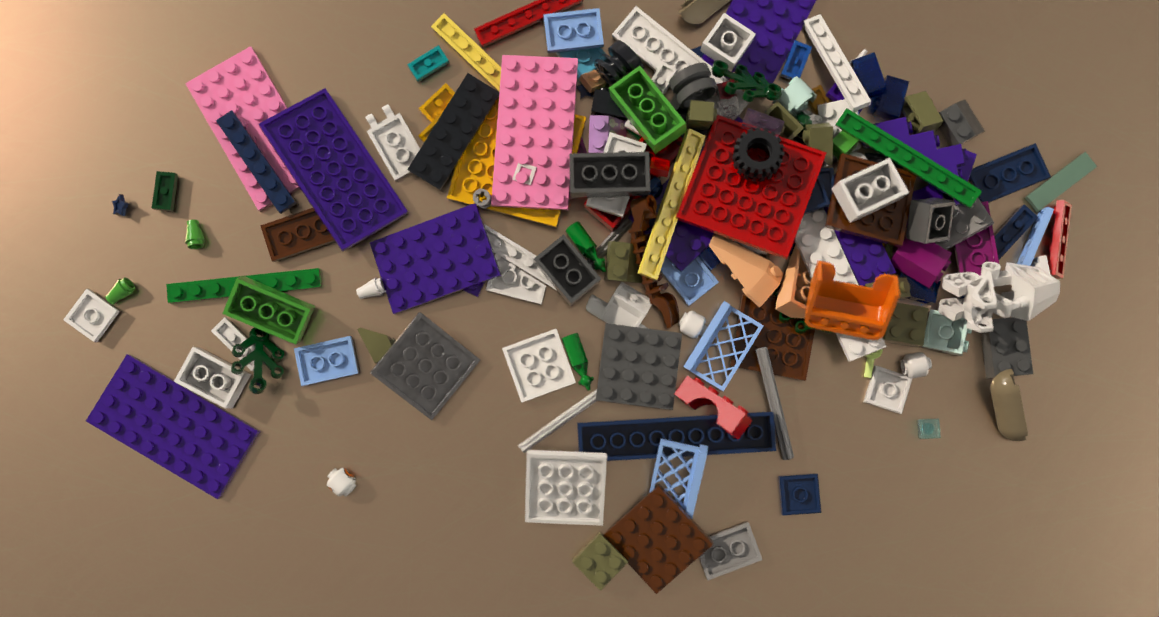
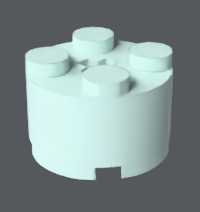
(796, 96)

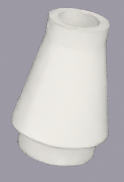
(371, 289)

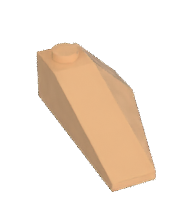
(753, 271)
(794, 288)

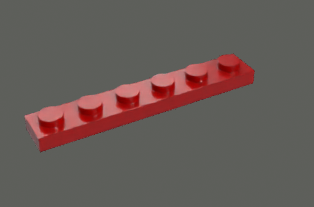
(520, 19)

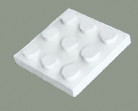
(539, 365)

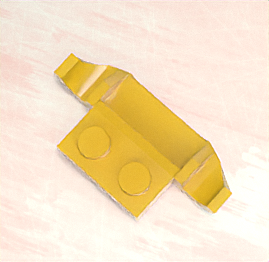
(434, 107)

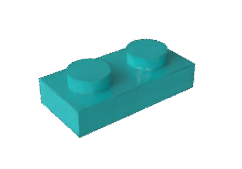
(428, 63)

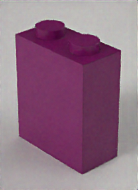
(921, 261)

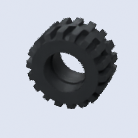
(762, 140)

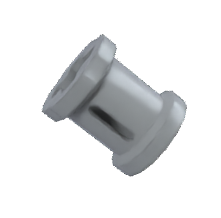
(481, 193)

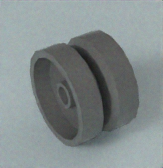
(693, 84)

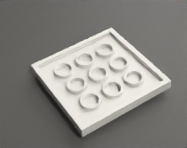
(565, 487)

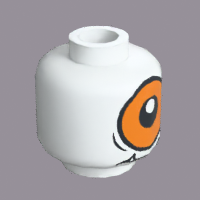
(341, 482)

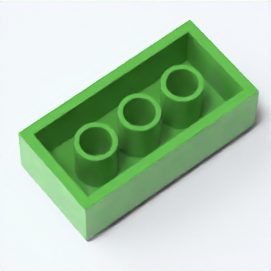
(647, 109)
(268, 309)

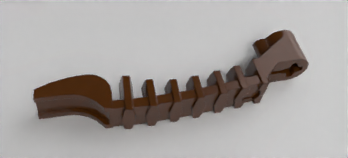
(644, 210)

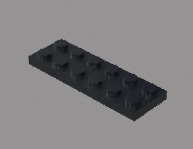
(454, 131)

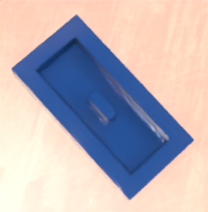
(796, 60)

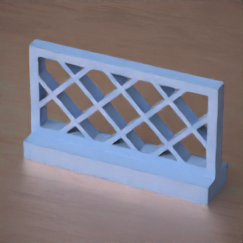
(708, 338)
(693, 479)

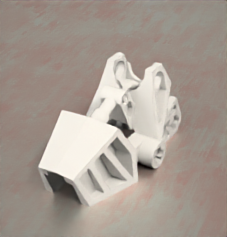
(1031, 294)

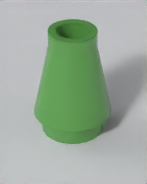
(194, 235)
(122, 289)

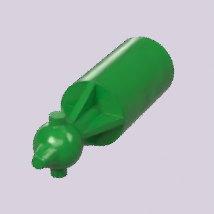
(585, 244)
(577, 358)

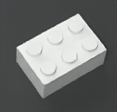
(870, 190)
(211, 378)

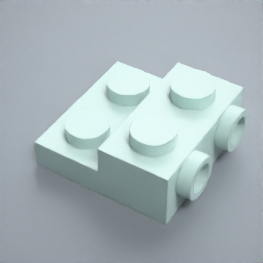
(945, 334)

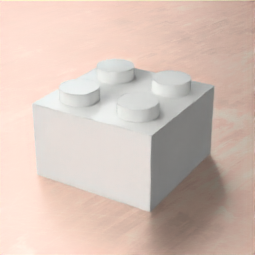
(727, 41)

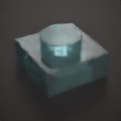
(928, 428)

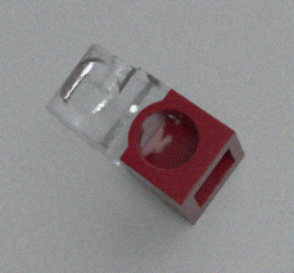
(728, 102)

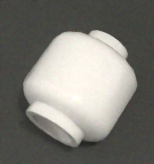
(692, 324)
(916, 365)

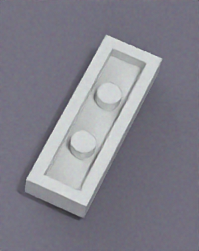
(230, 336)

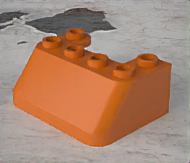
(848, 306)

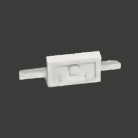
(625, 307)

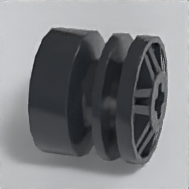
(621, 62)

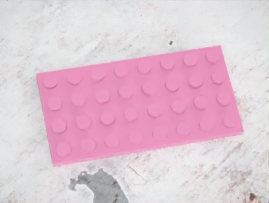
(249, 92)
(535, 130)

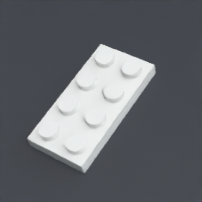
(616, 205)

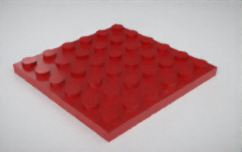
(747, 211)

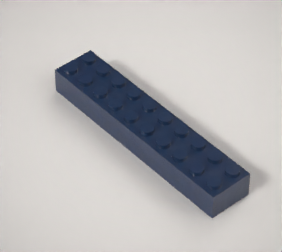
(642, 436)

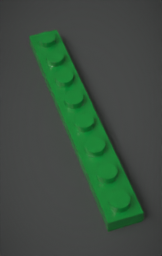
(908, 158)
(222, 287)

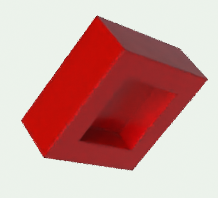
(659, 167)

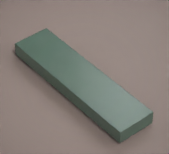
(1060, 182)

